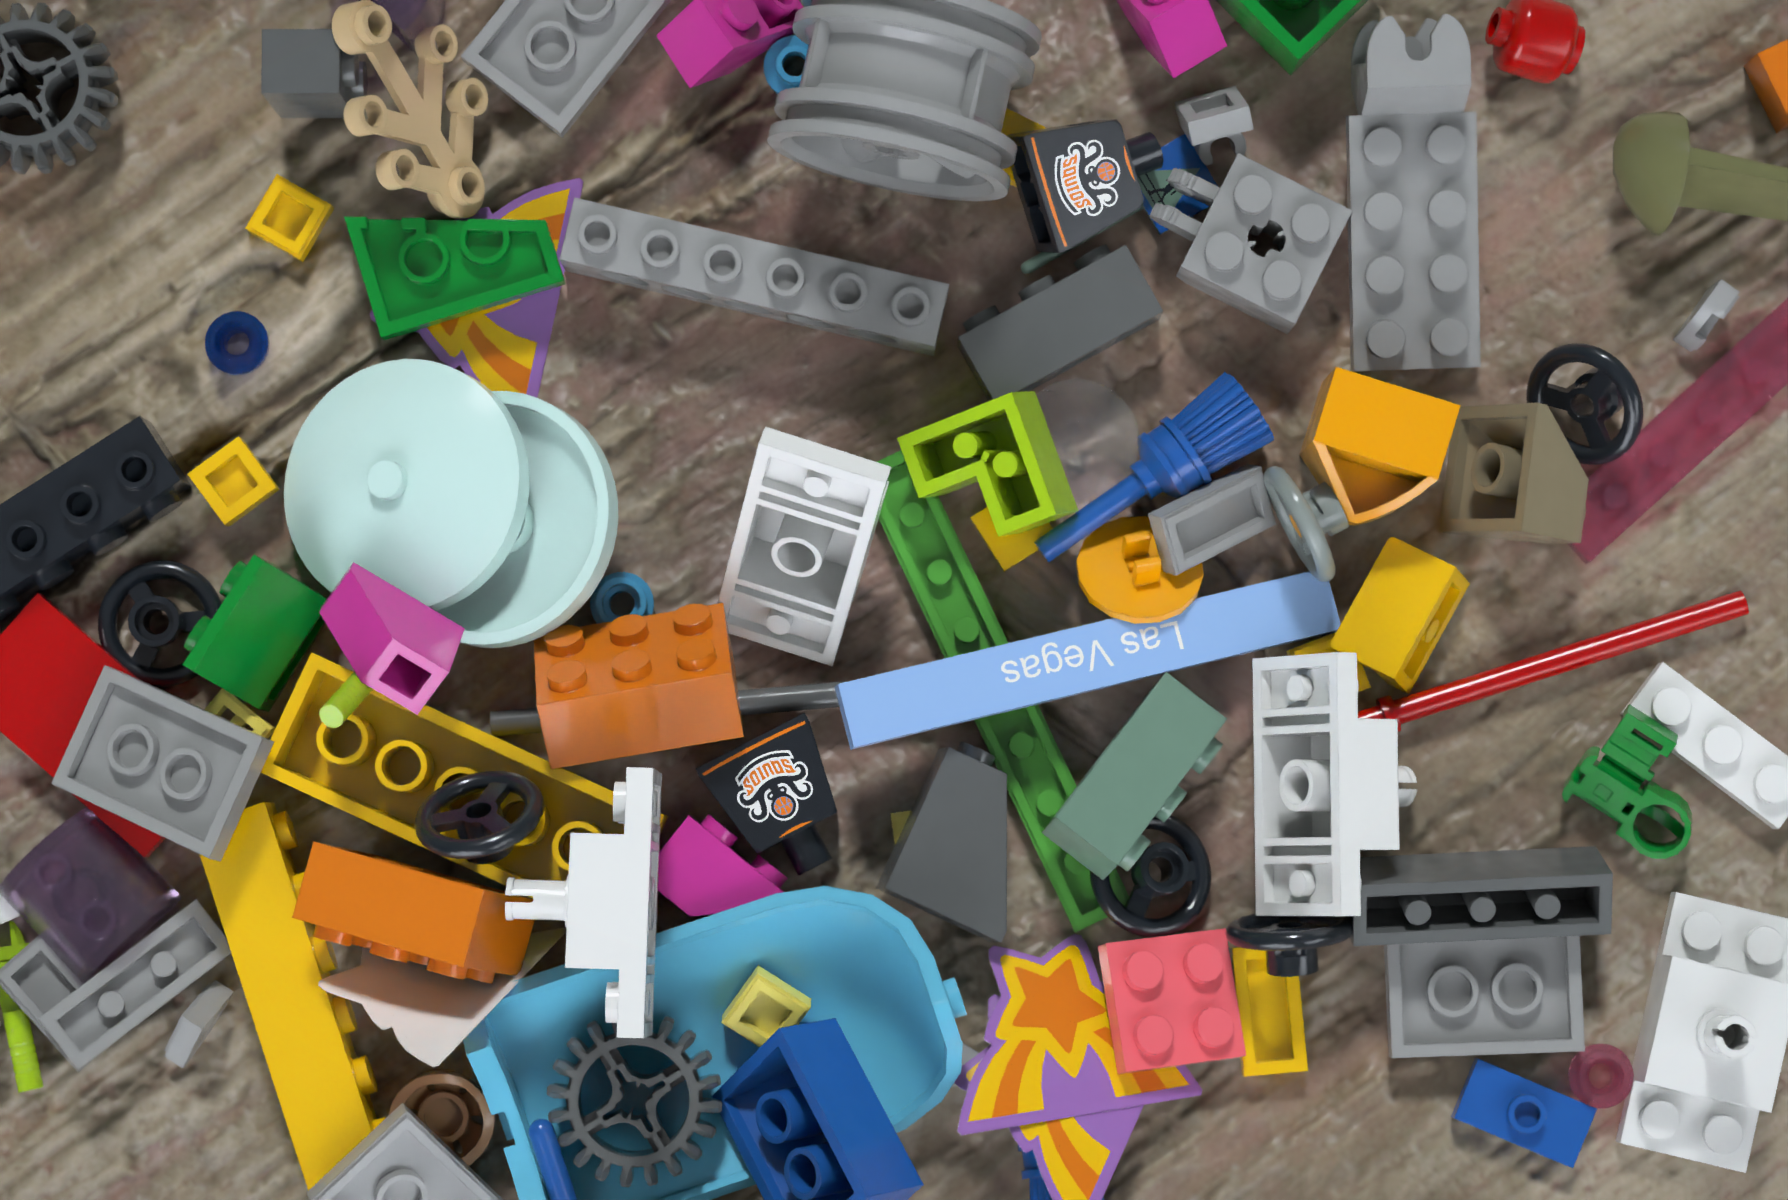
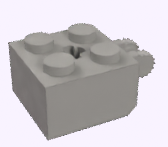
(1252, 203)

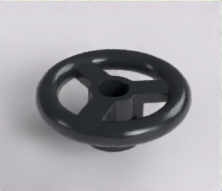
(1608, 387)
(146, 605)
(479, 823)
(1175, 872)
(1289, 940)

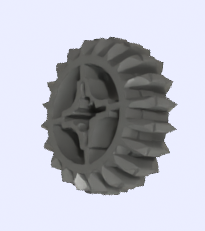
(56, 78)
(662, 1146)

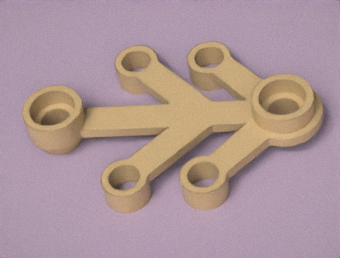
(454, 180)

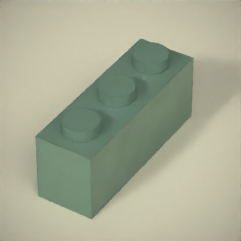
(1137, 778)

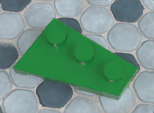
(446, 269)

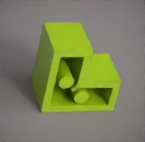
(1005, 451)

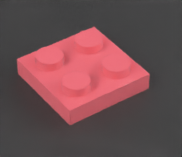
(1171, 1001)

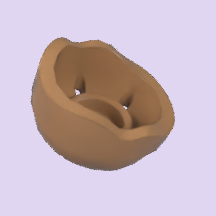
(449, 1111)

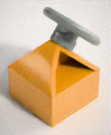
(1369, 453)

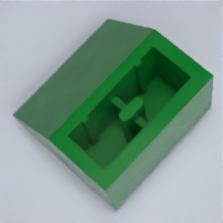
(256, 632)

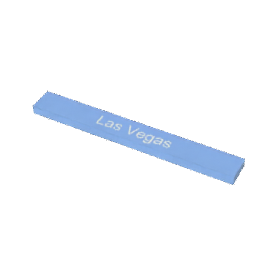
(1083, 659)

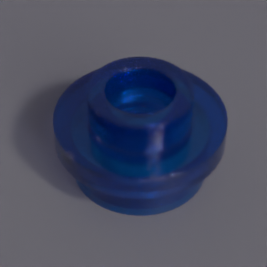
(223, 329)

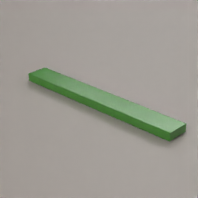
(964, 624)

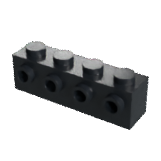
(85, 508)

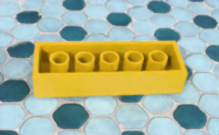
(392, 759)

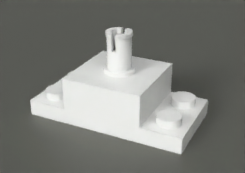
(801, 545)
(1319, 785)
(610, 901)
(1710, 1033)

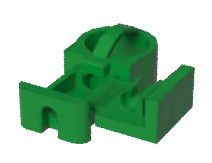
(1616, 782)

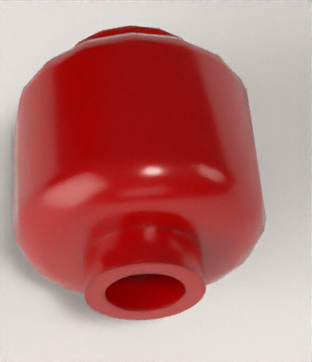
(1535, 39)

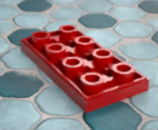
(44, 689)

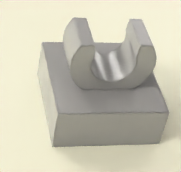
(1215, 117)

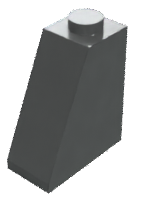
(956, 845)

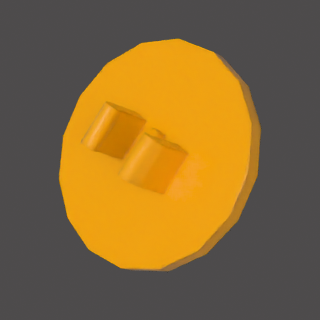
(1125, 575)

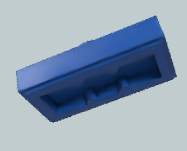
(1524, 1112)

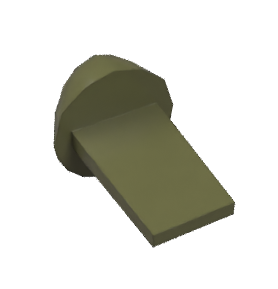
(1662, 171)

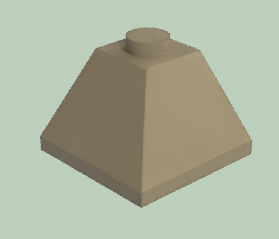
(1513, 477)

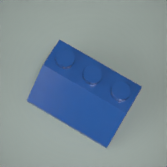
(814, 1121)

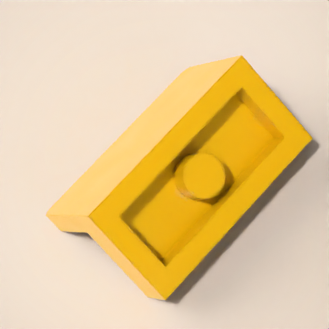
(1400, 612)

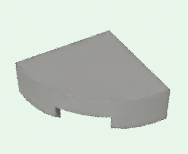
(1713, 305)
(197, 1023)

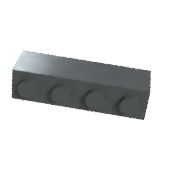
(1483, 896)

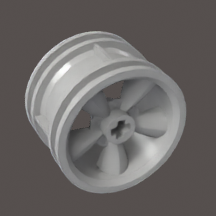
(907, 94)

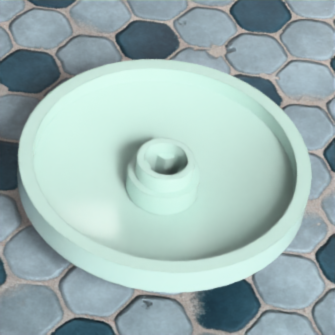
(409, 480)
(563, 537)

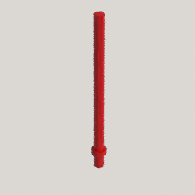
(1559, 660)

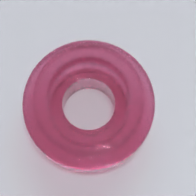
(1620, 1076)

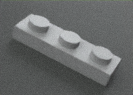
(136, 985)

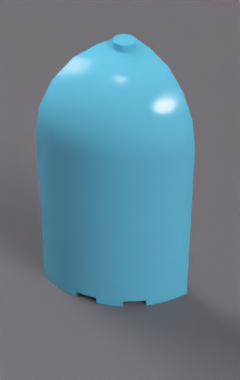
(827, 942)

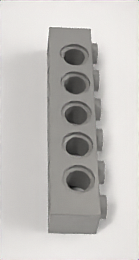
(754, 276)

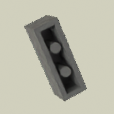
(1059, 323)

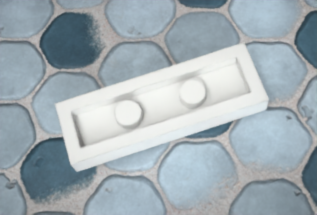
(1718, 744)

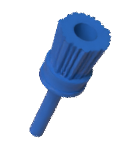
(1174, 458)

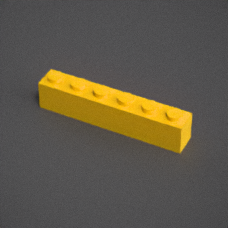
(297, 1022)

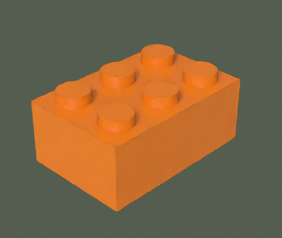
(636, 685)
(411, 914)

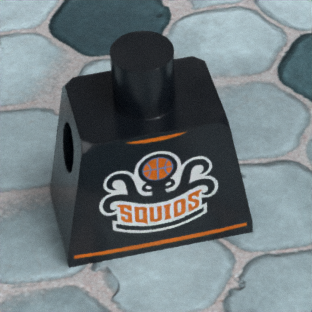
(1080, 179)
(776, 792)

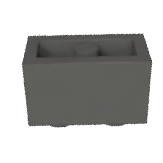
(309, 74)

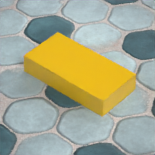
(1269, 1016)

